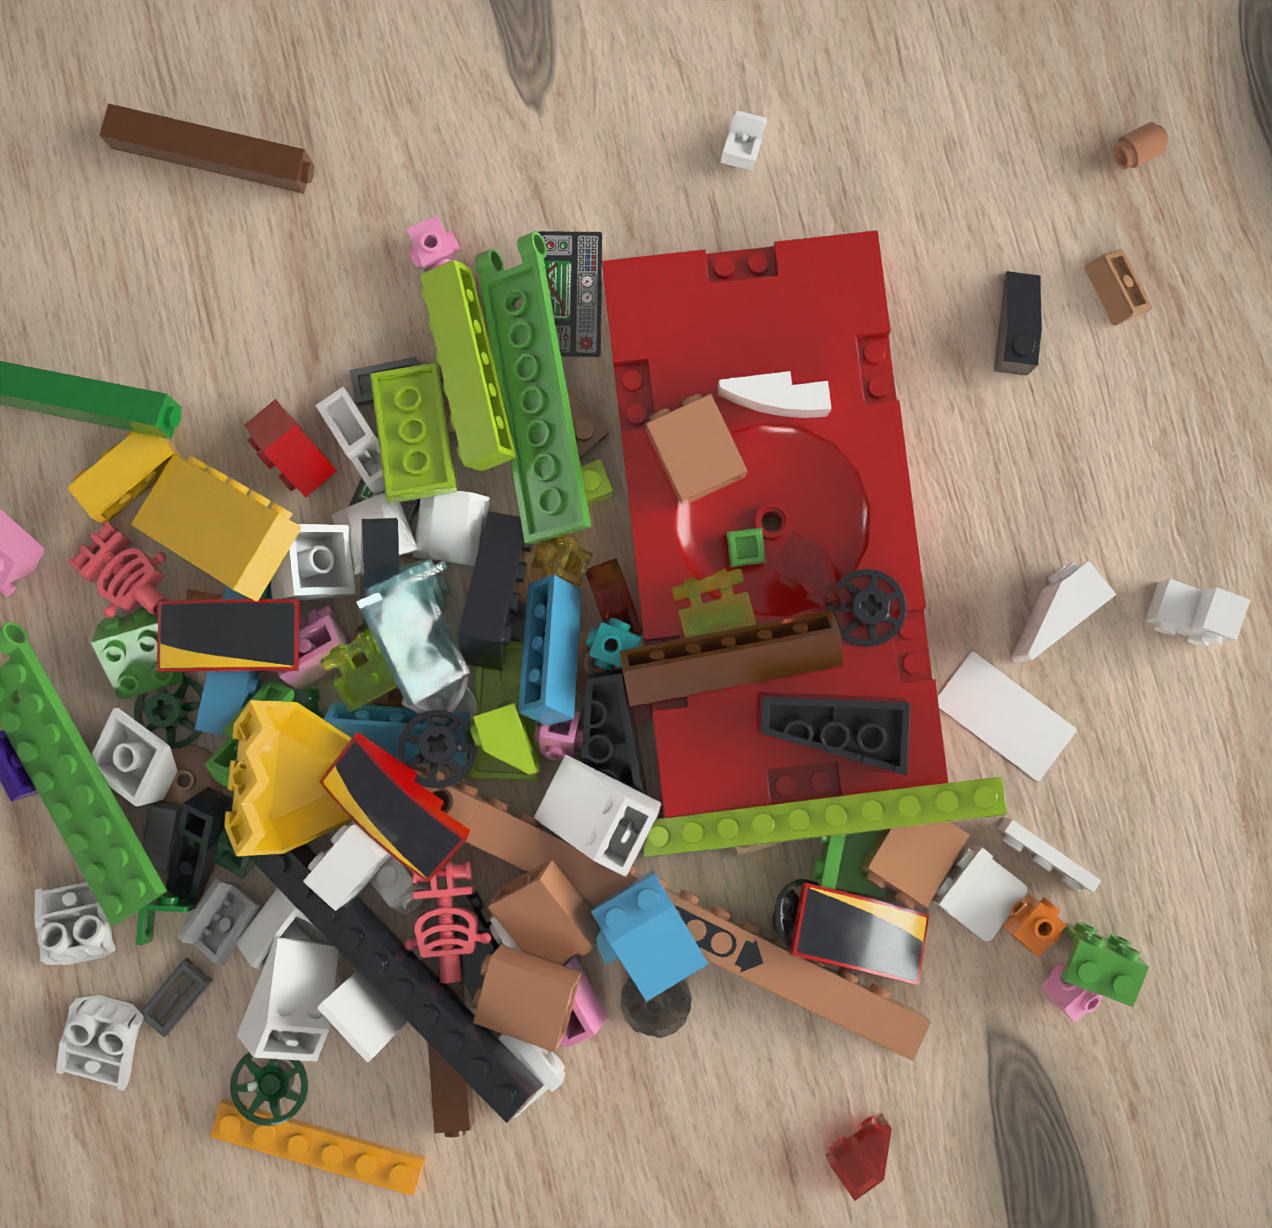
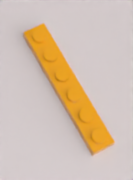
(321, 1149)

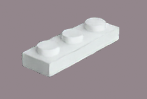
(1047, 856)

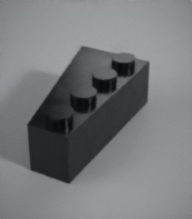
(493, 592)
(846, 726)
(610, 730)

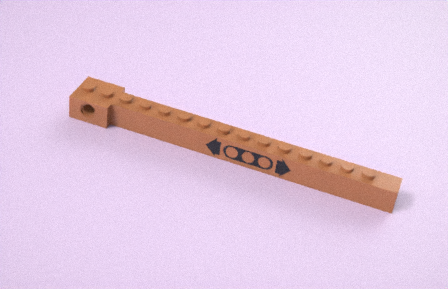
(721, 939)

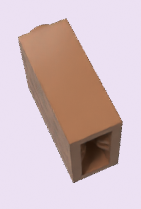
(695, 448)
(913, 860)
(545, 915)
(525, 997)

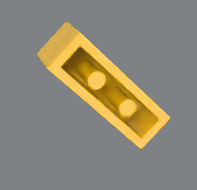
(121, 475)

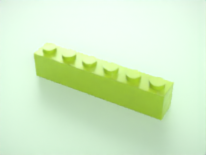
(467, 366)

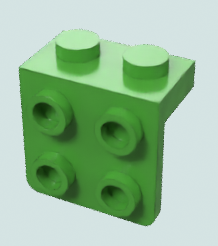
(129, 653)
(841, 861)
(1104, 964)

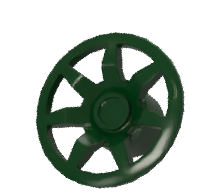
(169, 711)
(270, 1085)

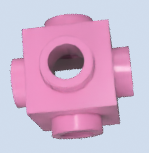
(431, 244)
(560, 738)
(1069, 998)

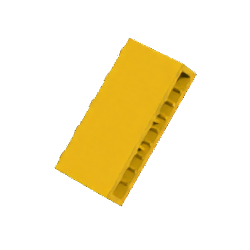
(217, 525)

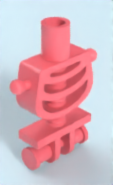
(124, 575)
(449, 953)

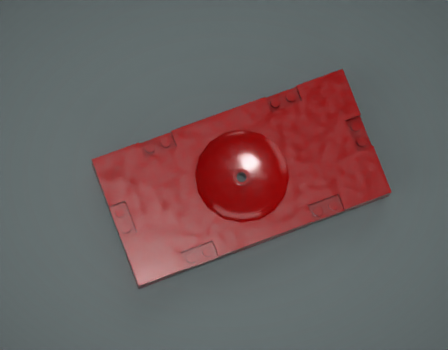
(833, 479)

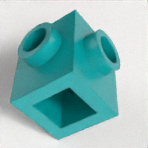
(598, 639)

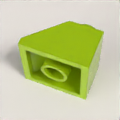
(506, 737)

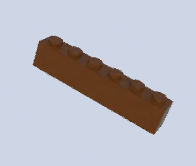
(731, 658)

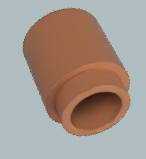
(1140, 145)

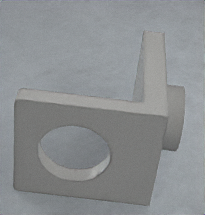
(437, 702)

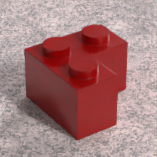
(286, 446)

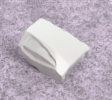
(370, 509)
(451, 527)
(71, 925)
(100, 1040)

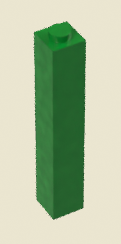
(88, 400)

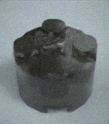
(656, 1018)

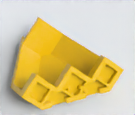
(278, 777)

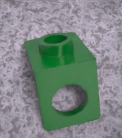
(163, 903)

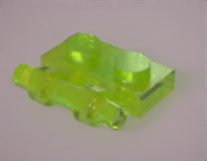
(717, 615)
(361, 683)

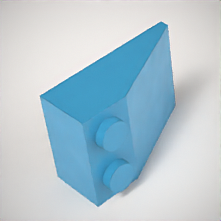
(648, 935)

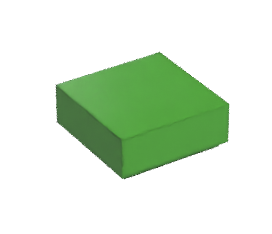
(746, 547)

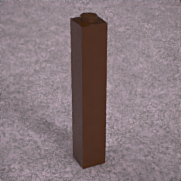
(207, 148)
(450, 1092)

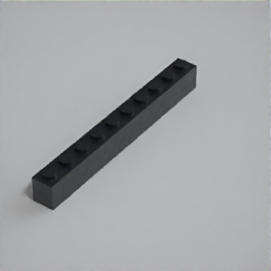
(409, 987)

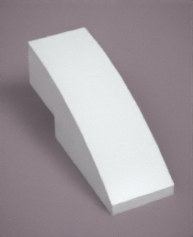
(777, 395)
(354, 436)

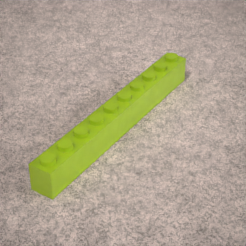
(828, 817)

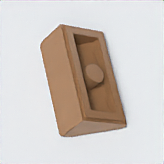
(1118, 287)

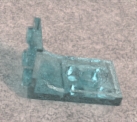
(413, 632)

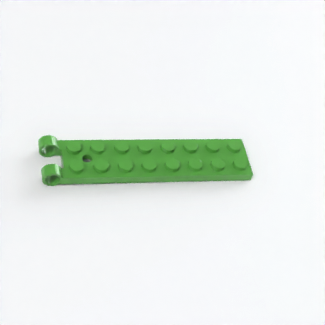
(533, 392)
(72, 784)

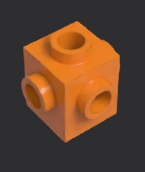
(1034, 924)

